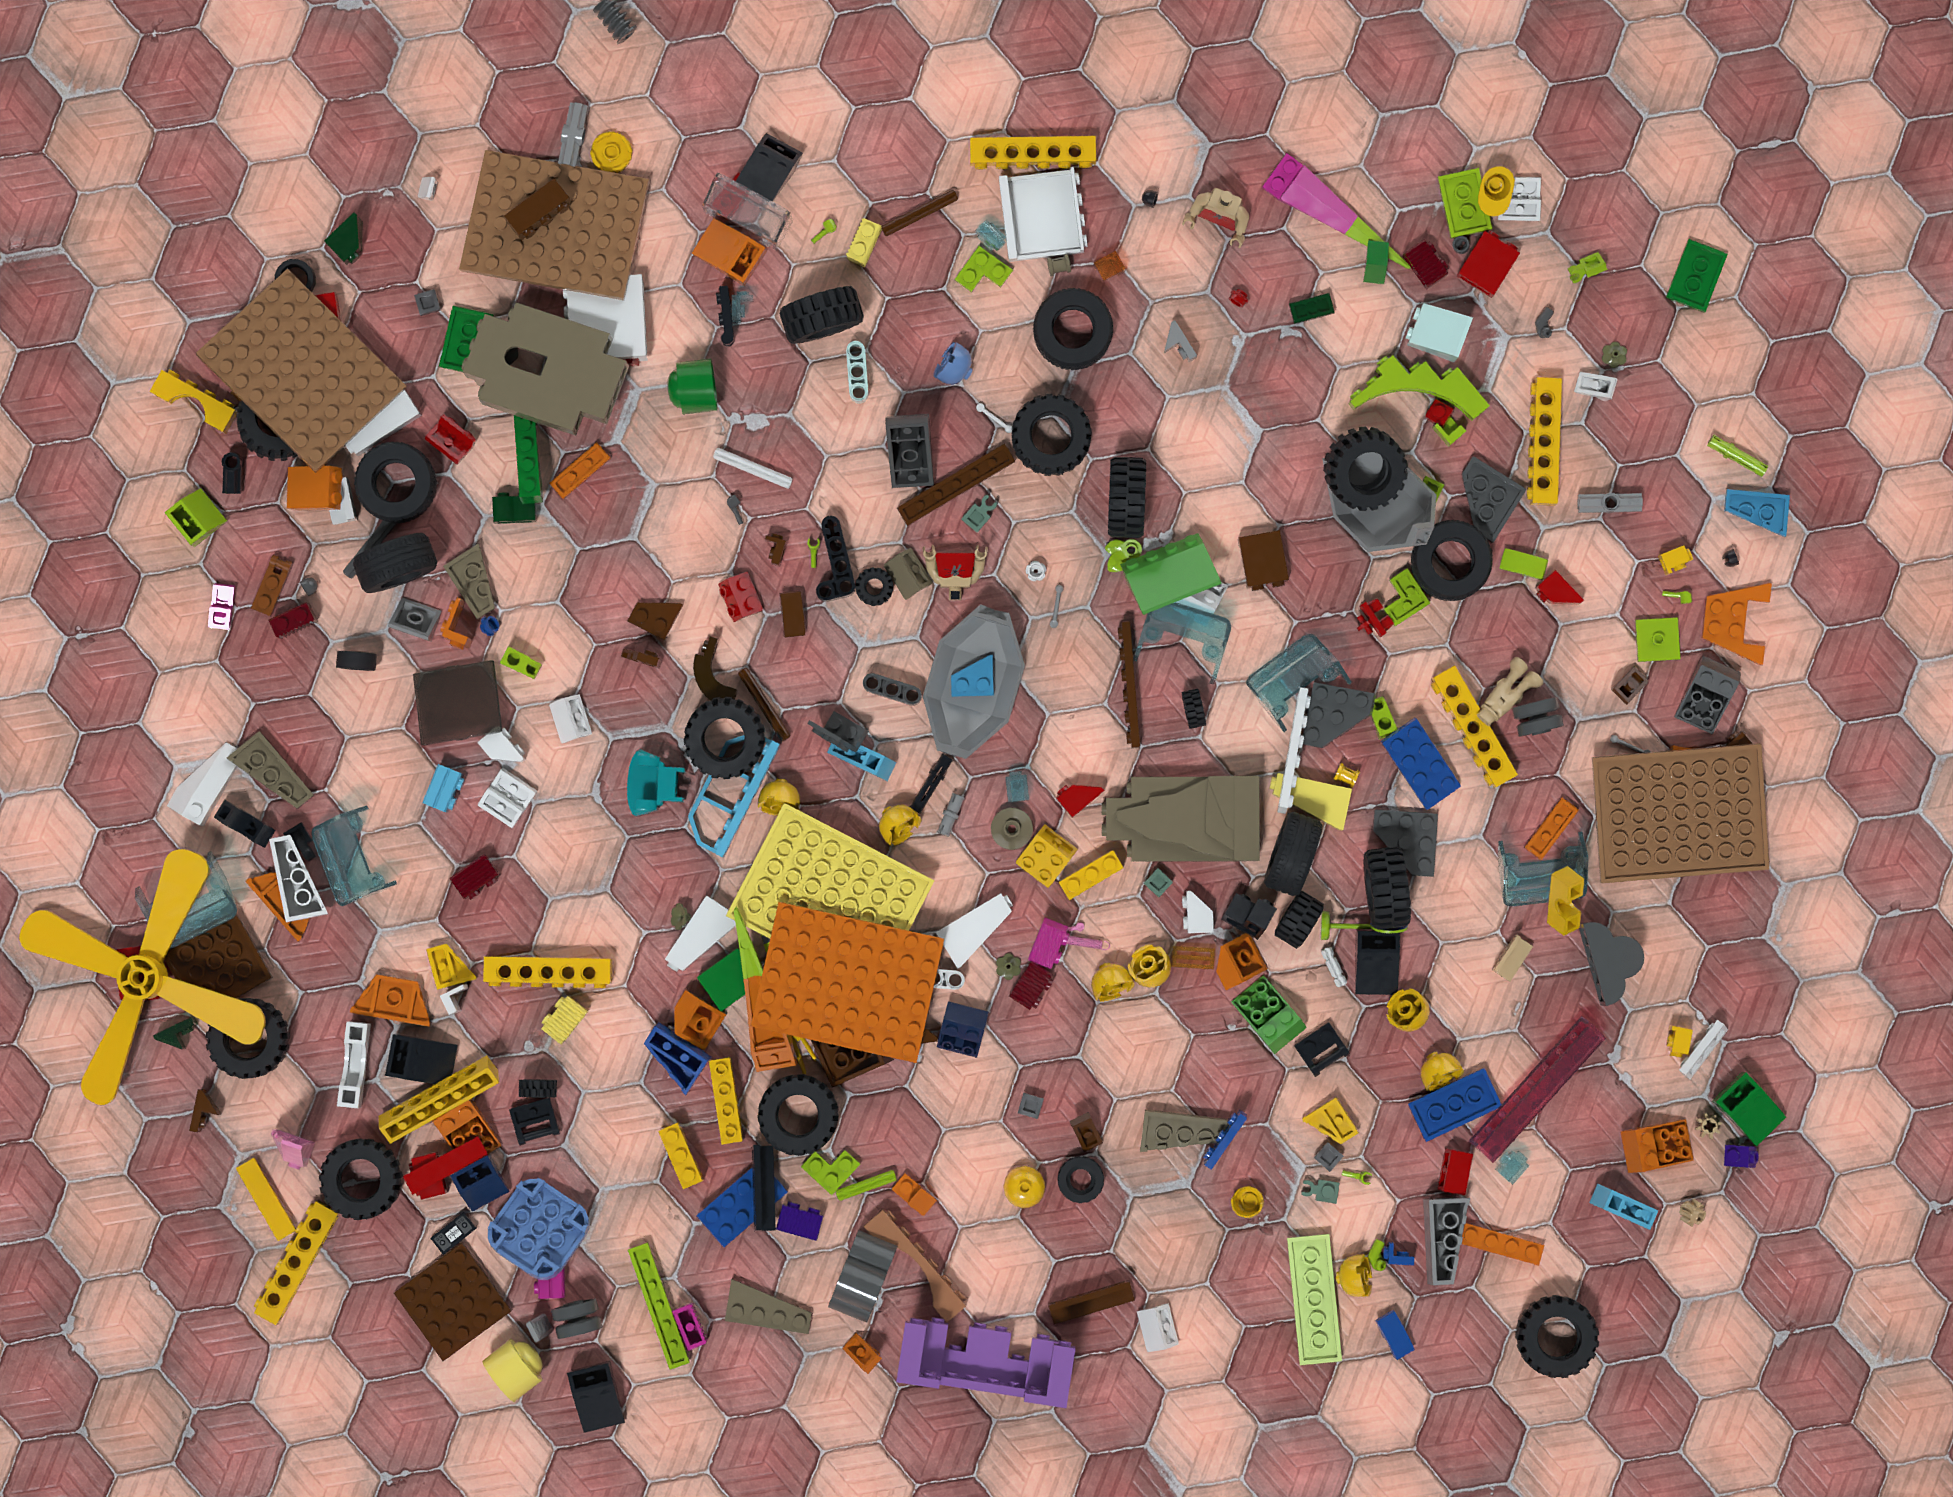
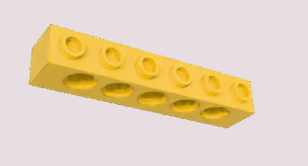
(1001, 145)
(1552, 388)
(1492, 777)
(493, 965)
(438, 1099)
(263, 1305)

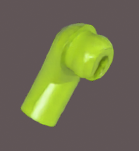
(1375, 1256)

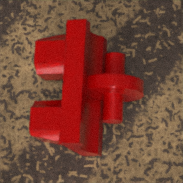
(1379, 626)

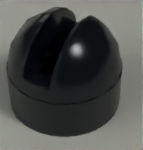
(1150, 198)
(1733, 561)

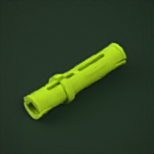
(1729, 451)

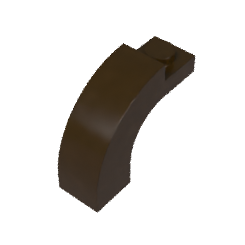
(703, 673)

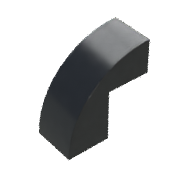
(244, 823)

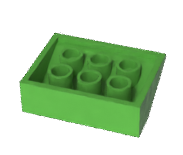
(1170, 573)

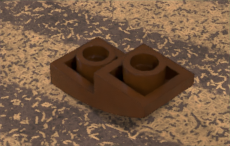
(792, 614)

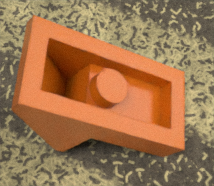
(914, 1194)
(862, 1353)

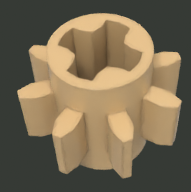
(1713, 1129)
(1692, 1212)

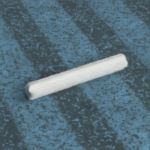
(753, 468)

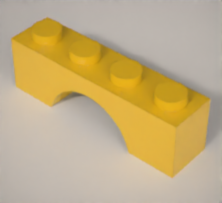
(171, 388)

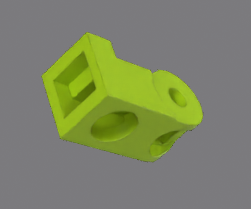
(520, 662)
(1382, 718)

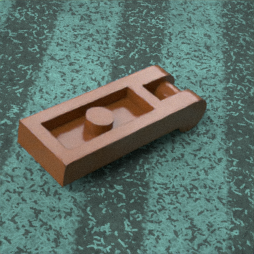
(271, 586)

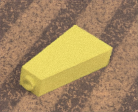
(1318, 799)

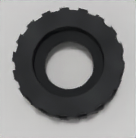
(1094, 1188)

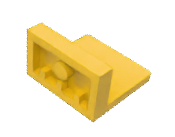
(1046, 856)

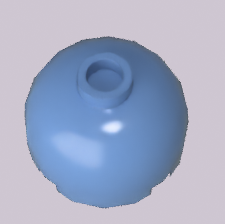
(954, 365)

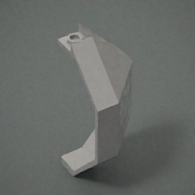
(1400, 524)
(969, 721)

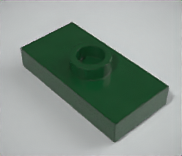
(1311, 308)

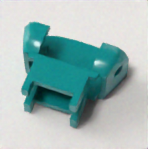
(651, 783)

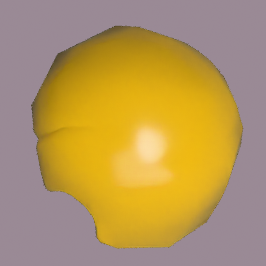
(1247, 1202)

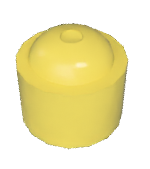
(514, 1368)

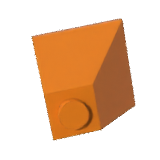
(1239, 961)
(696, 1020)

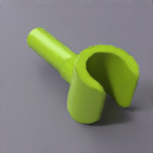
(829, 226)
(813, 552)
(1685, 597)
(1359, 1176)

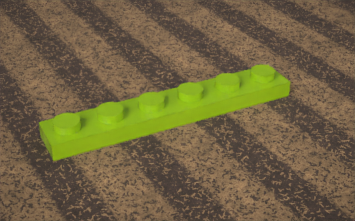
(658, 1306)

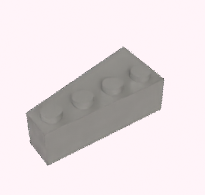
(1443, 1236)

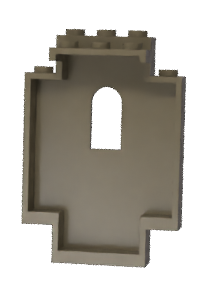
(575, 380)

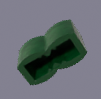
(510, 509)

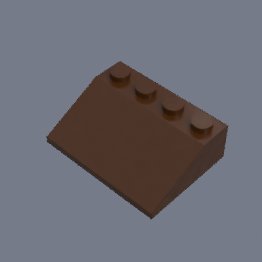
(846, 1063)

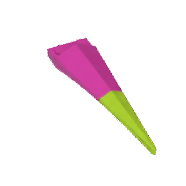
(1305, 192)

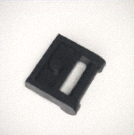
(1318, 1043)
(532, 1114)

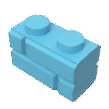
(443, 788)

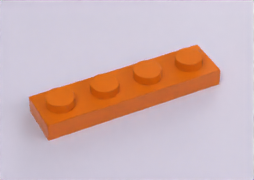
(1502, 1244)

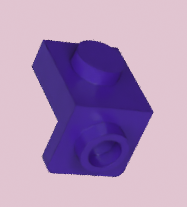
(1741, 1156)

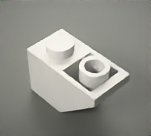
(501, 748)
(1199, 915)

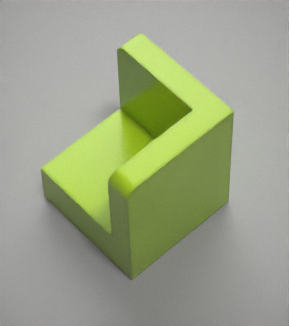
(1450, 432)

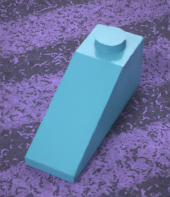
(866, 760)
(1623, 1206)

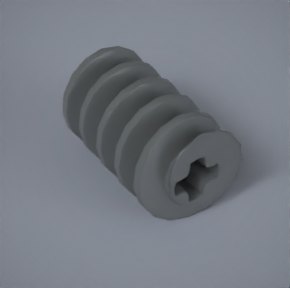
(614, 20)

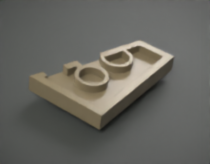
(472, 581)

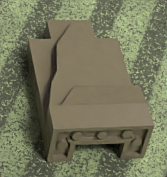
(1187, 819)

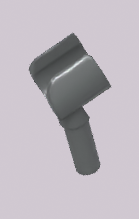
(733, 502)

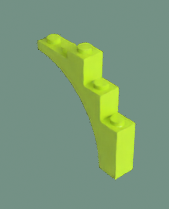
(1394, 378)

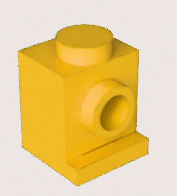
(1675, 559)
(1679, 1041)

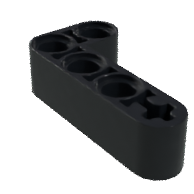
(834, 557)

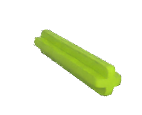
(866, 1185)

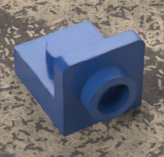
(1401, 1258)

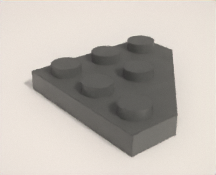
(1489, 497)
(1334, 713)
(1413, 834)

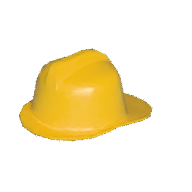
(1496, 191)

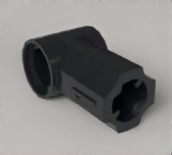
(232, 476)

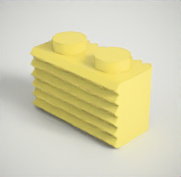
(864, 242)
(564, 1019)

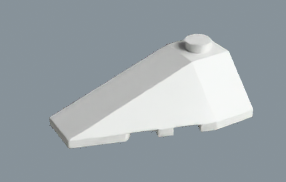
(203, 788)

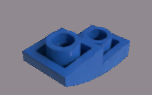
(1395, 1334)

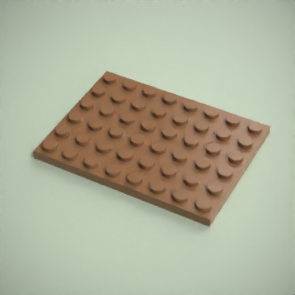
(580, 250)
(301, 370)
(1680, 813)

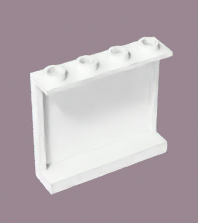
(1042, 215)
(620, 318)

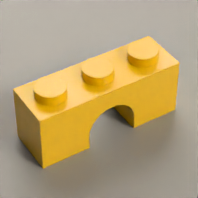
(1090, 875)
(1564, 888)
(680, 1155)

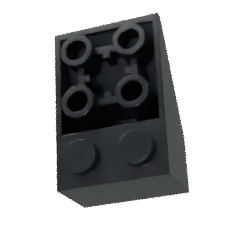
(769, 167)
(1376, 962)
(420, 1059)
(596, 1396)

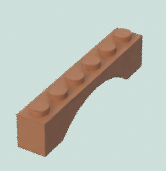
(945, 1299)

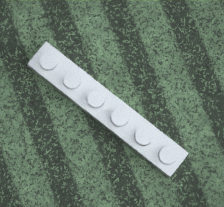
(1293, 759)

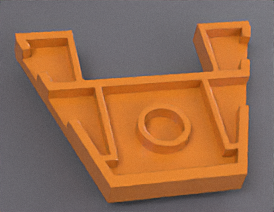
(1726, 620)

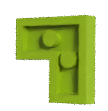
(980, 265)
(1411, 598)
(832, 1175)

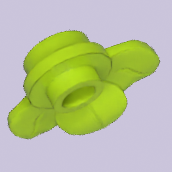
(1120, 554)

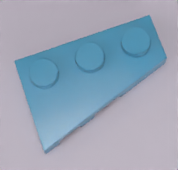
(1759, 508)

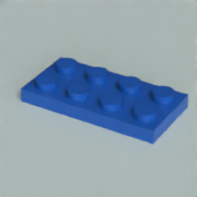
(1420, 763)
(1454, 1104)
(733, 1209)

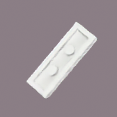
(1702, 1049)

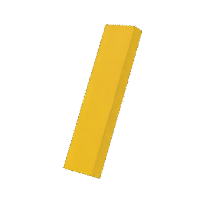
(266, 1199)

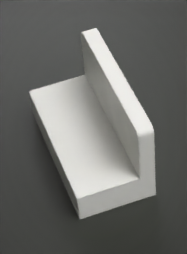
(347, 510)
(570, 718)
(450, 1001)
(1158, 1328)

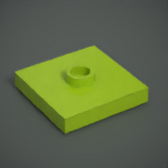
(1657, 639)

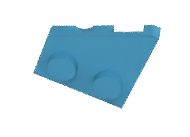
(974, 679)

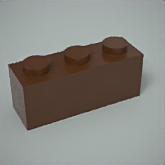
(538, 210)

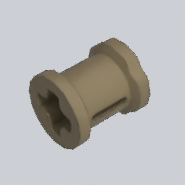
(1058, 265)

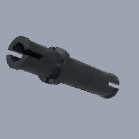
(943, 762)

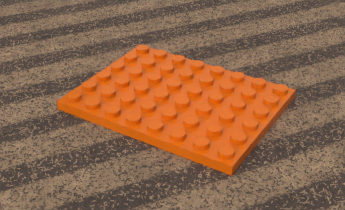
(847, 982)

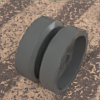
(1537, 716)
(576, 1317)

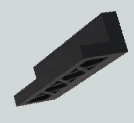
(763, 1188)

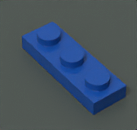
(1224, 1139)

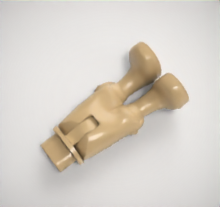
(1503, 697)

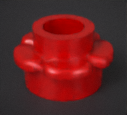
(1238, 298)

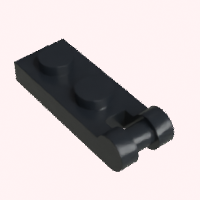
(725, 317)

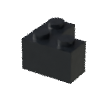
(1249, 916)

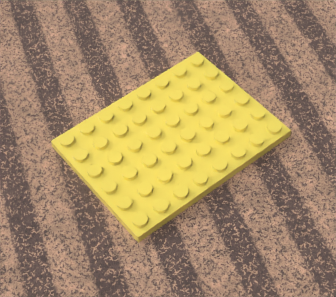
(826, 872)

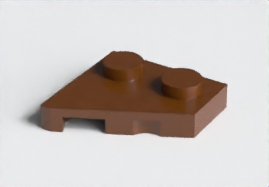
(655, 617)
(648, 657)

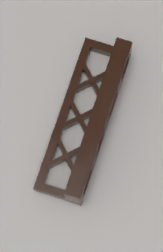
(1091, 1302)

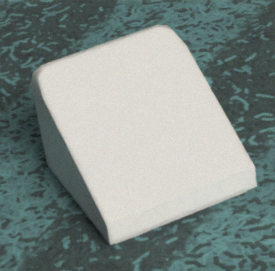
(427, 188)

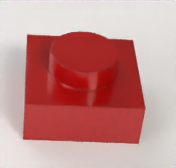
(1439, 413)

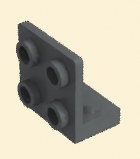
(841, 732)

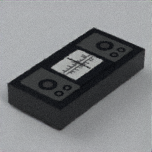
(453, 1233)

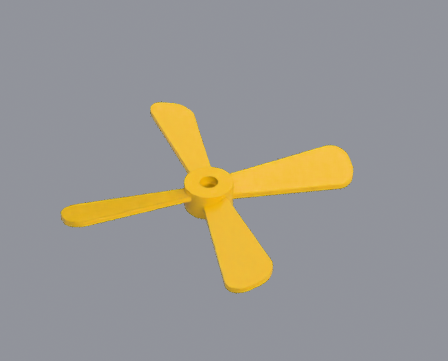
(177, 890)

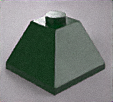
(347, 239)

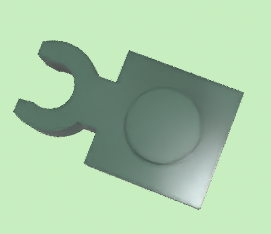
(978, 516)
(1325, 1190)

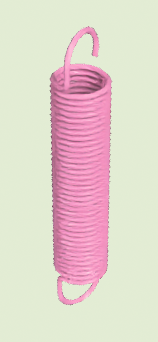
(1086, 942)

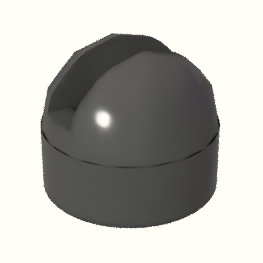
(1458, 241)
(309, 585)

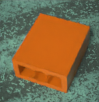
(314, 490)

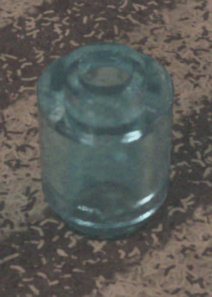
(990, 236)

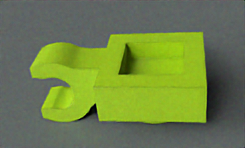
(1588, 265)

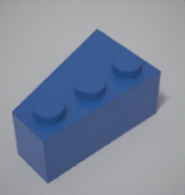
(678, 1056)

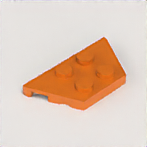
(268, 891)
(393, 1000)

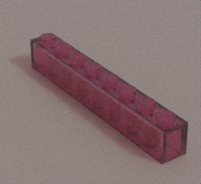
(1537, 1089)

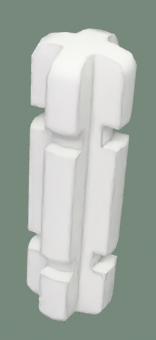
(1334, 967)

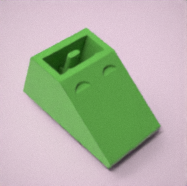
(1269, 1014)

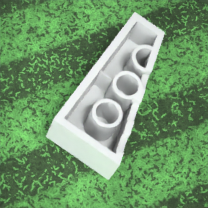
(296, 887)

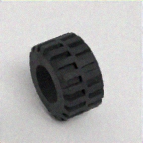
(1299, 919)

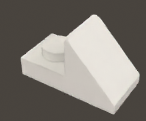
(1596, 386)

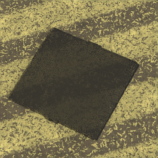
(457, 702)

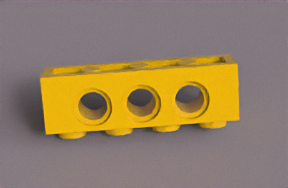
(726, 1100)

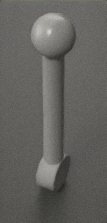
(1053, 623)
(1614, 739)

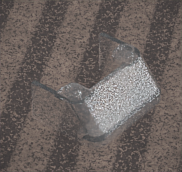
(748, 210)

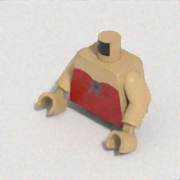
(1222, 209)
(955, 569)

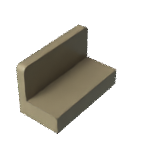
(908, 573)

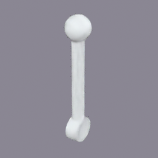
(980, 408)

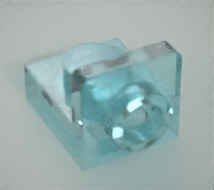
(737, 309)

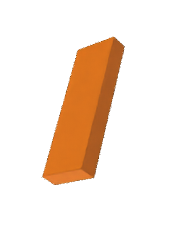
(580, 470)
(1551, 828)

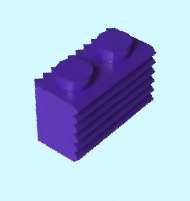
(800, 1221)

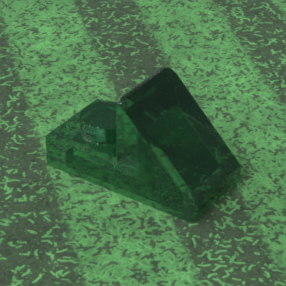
(171, 1035)

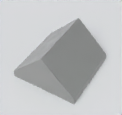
(415, 619)

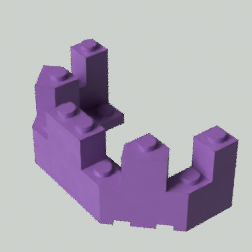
(986, 1362)

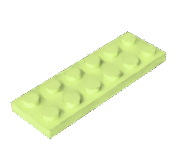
(1314, 1299)

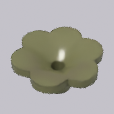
(1610, 358)
(679, 916)
(1008, 959)

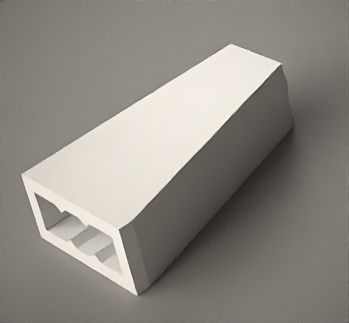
(389, 421)
(971, 930)
(701, 933)

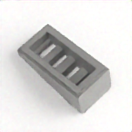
(539, 1327)

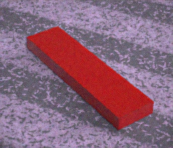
(445, 1165)

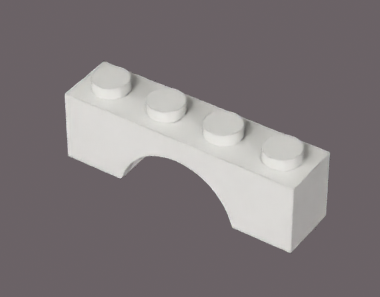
(355, 1061)

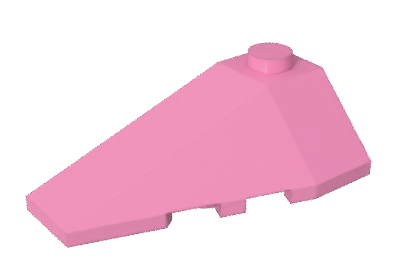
(293, 1148)

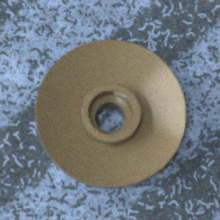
(1014, 817)

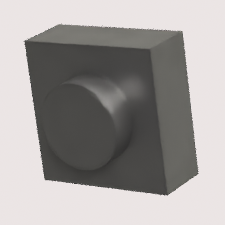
(427, 302)
(1030, 1105)
(1328, 1156)

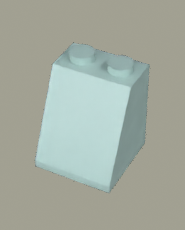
(1438, 331)

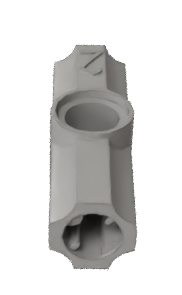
(573, 134)
(1596, 503)

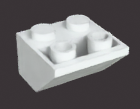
(1207, 599)

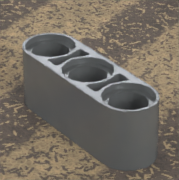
(903, 689)

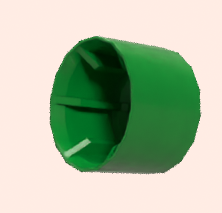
(693, 387)

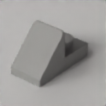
(1177, 337)

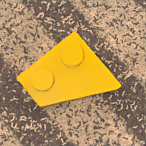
(447, 967)
(1332, 1121)

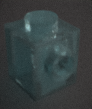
(1017, 787)
(1512, 1166)

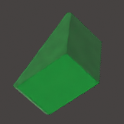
(1376, 262)

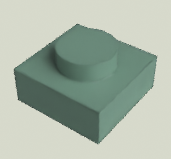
(1158, 882)

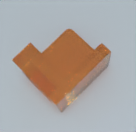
(1109, 266)

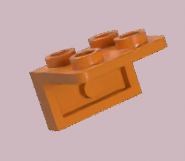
(448, 627)

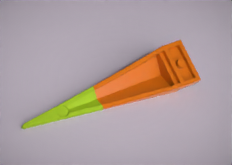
(768, 1048)

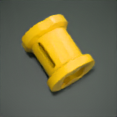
(1346, 775)

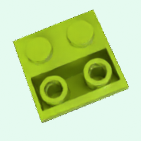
(196, 517)

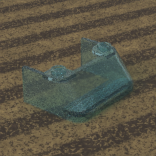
(1192, 624)
(1291, 670)
(345, 860)
(1531, 881)
(207, 911)

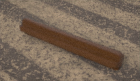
(919, 213)
(764, 704)

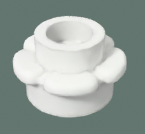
(1036, 576)

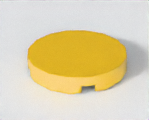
(611, 152)

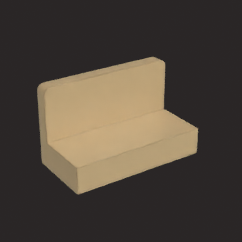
(1512, 958)

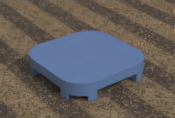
(538, 1229)

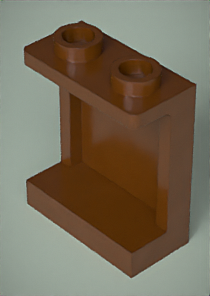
(1263, 560)

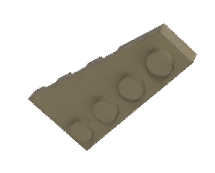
(268, 767)
(1170, 1129)
(760, 1309)

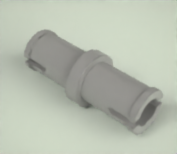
(950, 815)

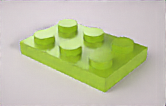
(1460, 203)

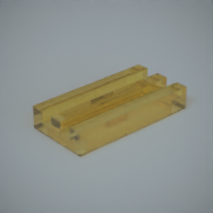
(1189, 957)

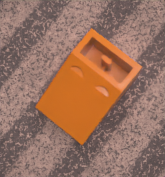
(729, 251)
(465, 1124)
(1656, 1146)

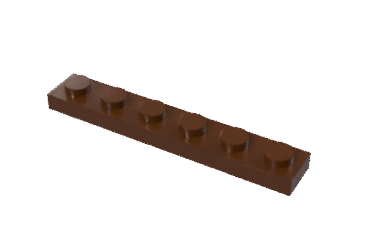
(956, 484)
(1127, 675)

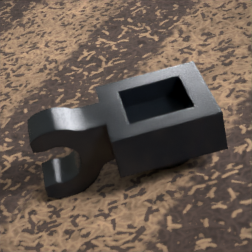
(301, 840)

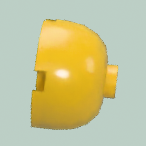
(776, 794)
(897, 823)
(1150, 966)
(1110, 981)
(1408, 1010)
(1439, 1070)
(1024, 1187)
(1354, 1276)

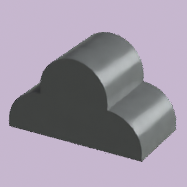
(909, 450)
(1610, 960)
(862, 1276)

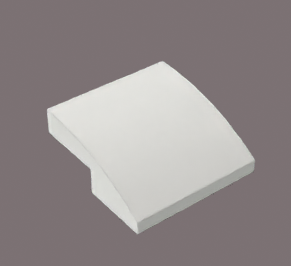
(1525, 200)
(507, 798)

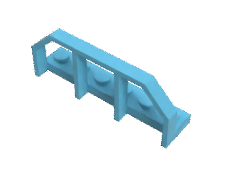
(741, 807)

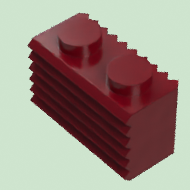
(1426, 263)
(293, 620)
(474, 877)
(1031, 985)

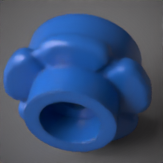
(489, 625)

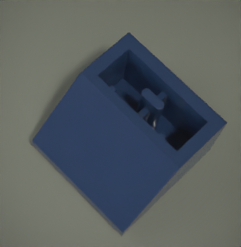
(962, 1029)
(480, 1183)

